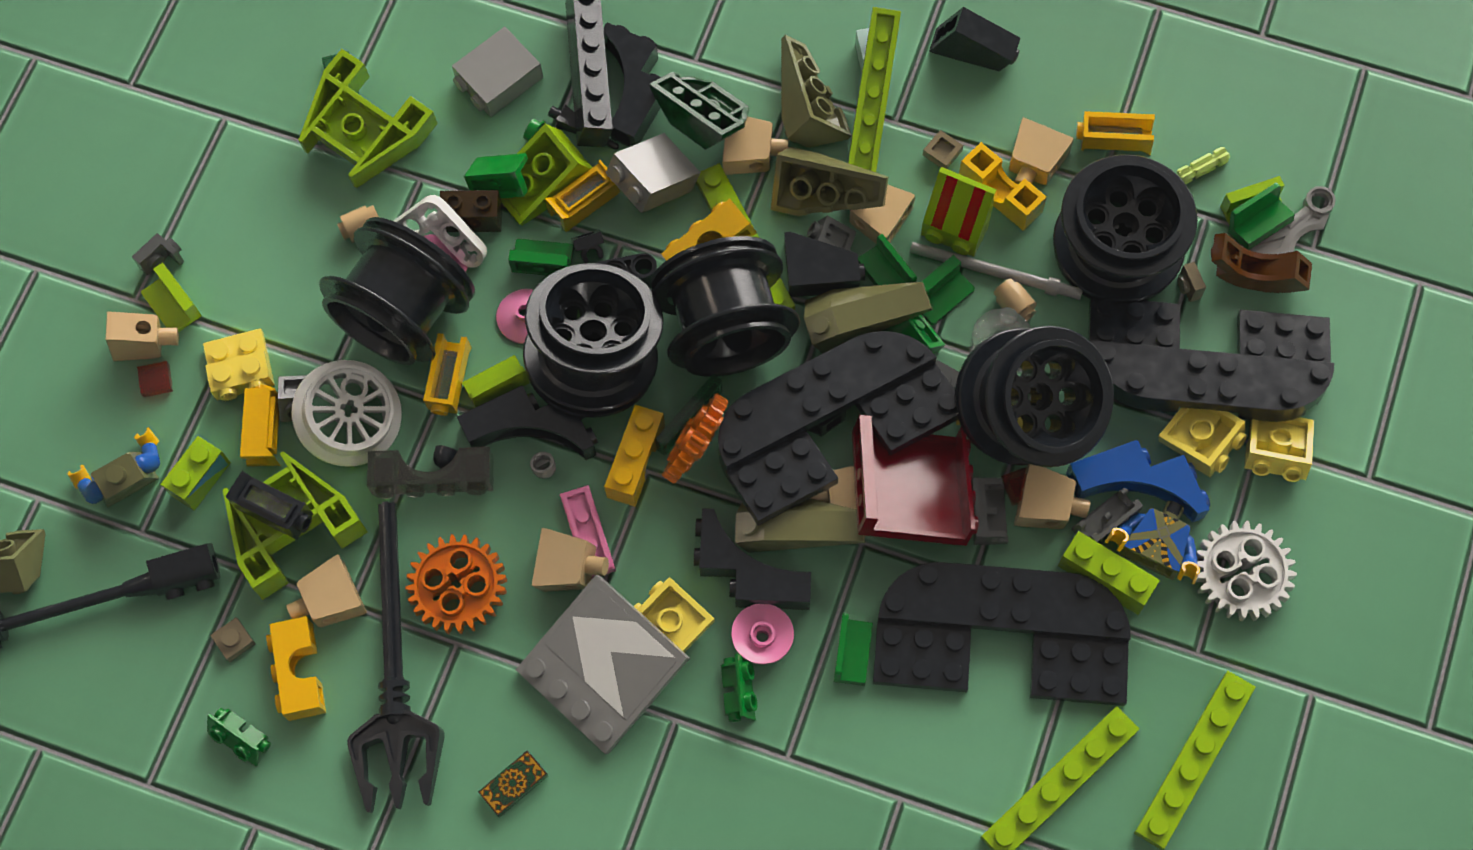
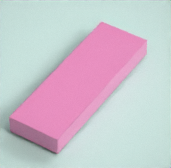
(585, 521)

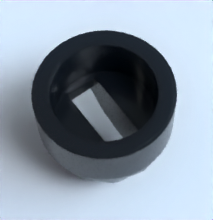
(443, 455)

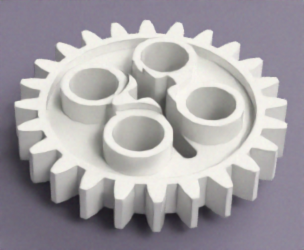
(1258, 595)

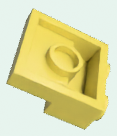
(237, 364)
(1204, 437)
(1280, 448)
(675, 613)

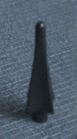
(566, 121)

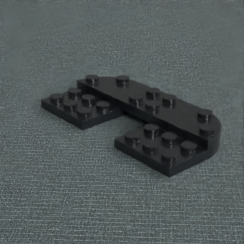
(1273, 378)
(765, 433)
(1074, 623)

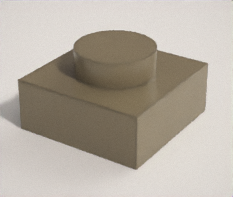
(942, 150)
(1191, 282)
(232, 639)

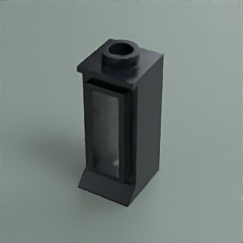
(270, 506)

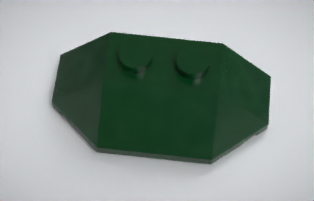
(699, 108)

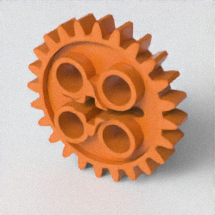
(695, 438)
(441, 562)

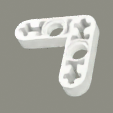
(437, 224)

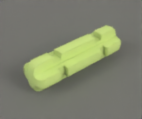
(1203, 165)

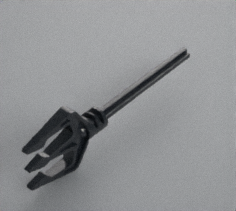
(395, 722)

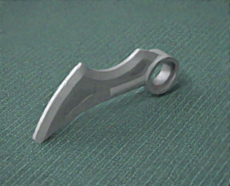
(1306, 220)

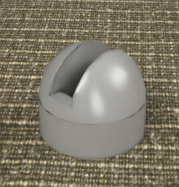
(543, 465)

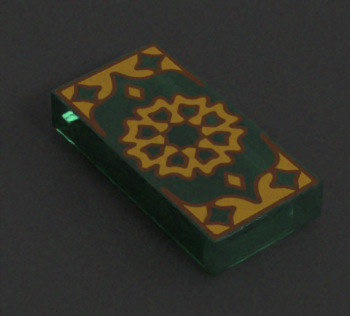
(513, 783)

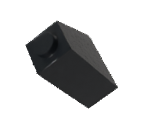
(975, 41)
(819, 266)

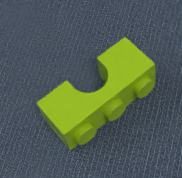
(1124, 579)

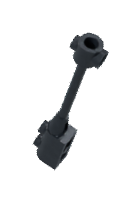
(166, 576)

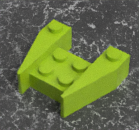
(357, 126)
(257, 541)

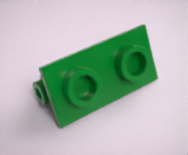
(743, 701)
(226, 727)

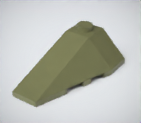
(805, 100)
(817, 183)
(854, 311)
(803, 526)
(21, 560)

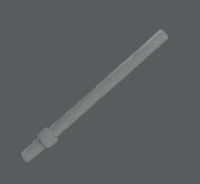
(1051, 286)

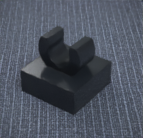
(588, 241)

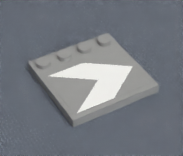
(602, 664)

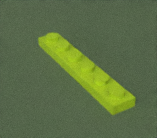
(874, 88)
(716, 189)
(1194, 760)
(1061, 782)

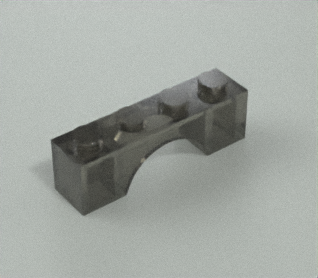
(468, 472)

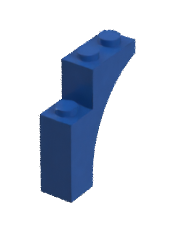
(1130, 469)

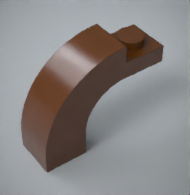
(1260, 271)

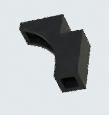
(638, 105)
(520, 416)
(754, 580)

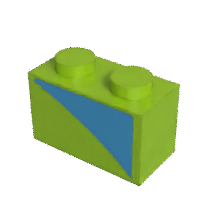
(195, 473)

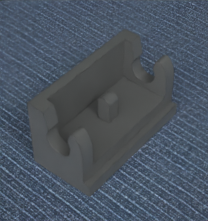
(990, 511)
(1108, 516)

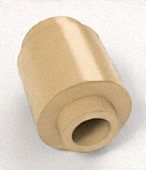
(354, 220)
(1013, 295)

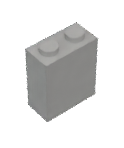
(496, 72)
(652, 172)

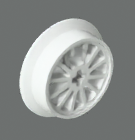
(325, 447)

